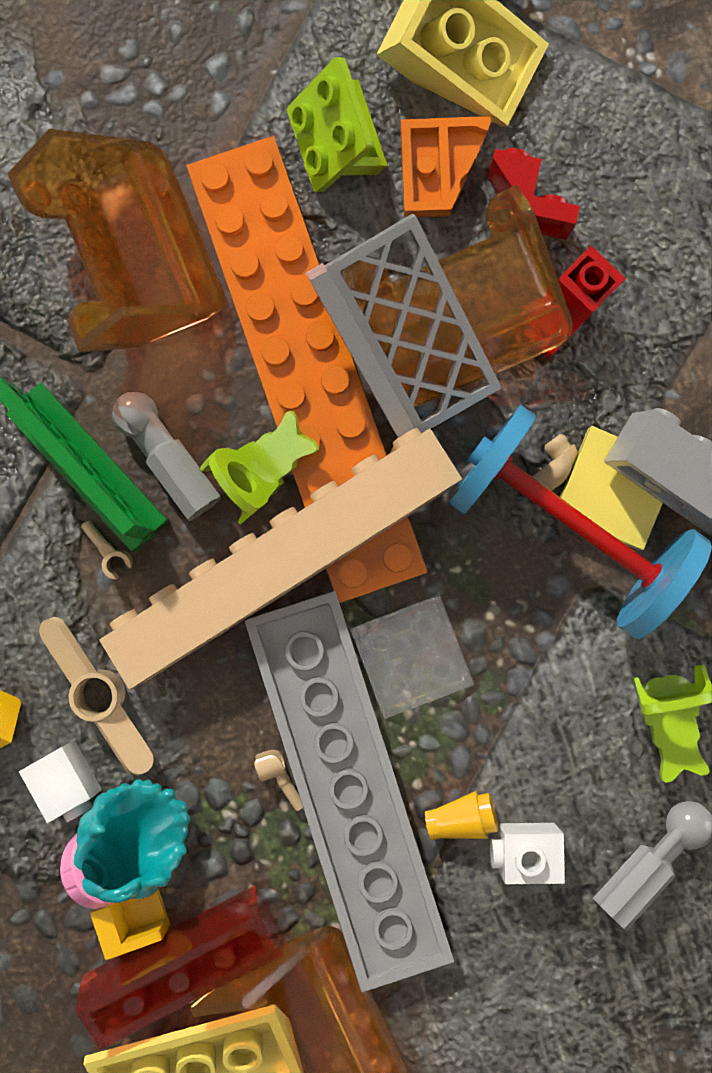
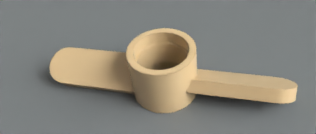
(113, 722)

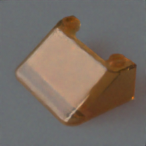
(502, 288)

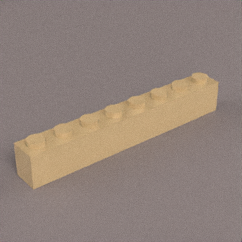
(282, 558)

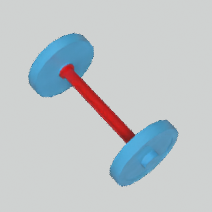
(660, 583)

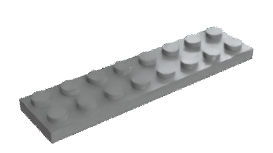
(349, 792)

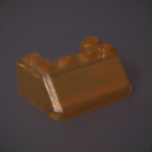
(128, 233)

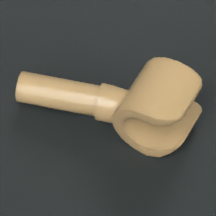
(106, 550)
(272, 765)

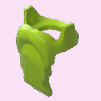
(260, 465)
(670, 711)

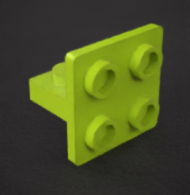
(335, 128)

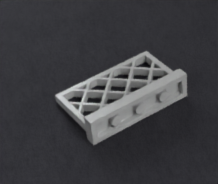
(364, 343)

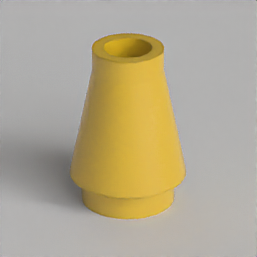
(463, 818)

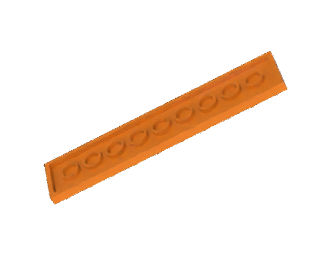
(296, 343)

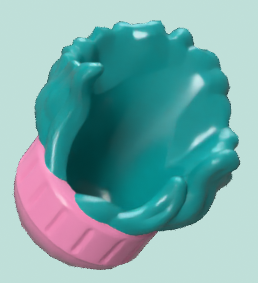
(125, 845)

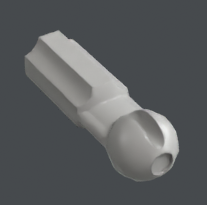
(167, 458)
(651, 868)

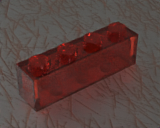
(178, 969)

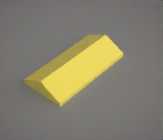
(235, 1044)

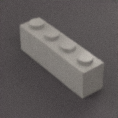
(667, 463)

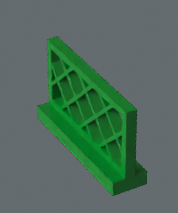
(83, 463)

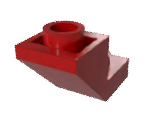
(517, 167)
(586, 287)

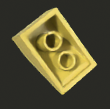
(465, 53)

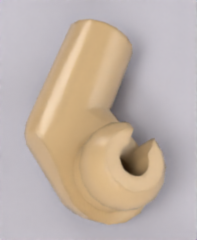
(563, 458)

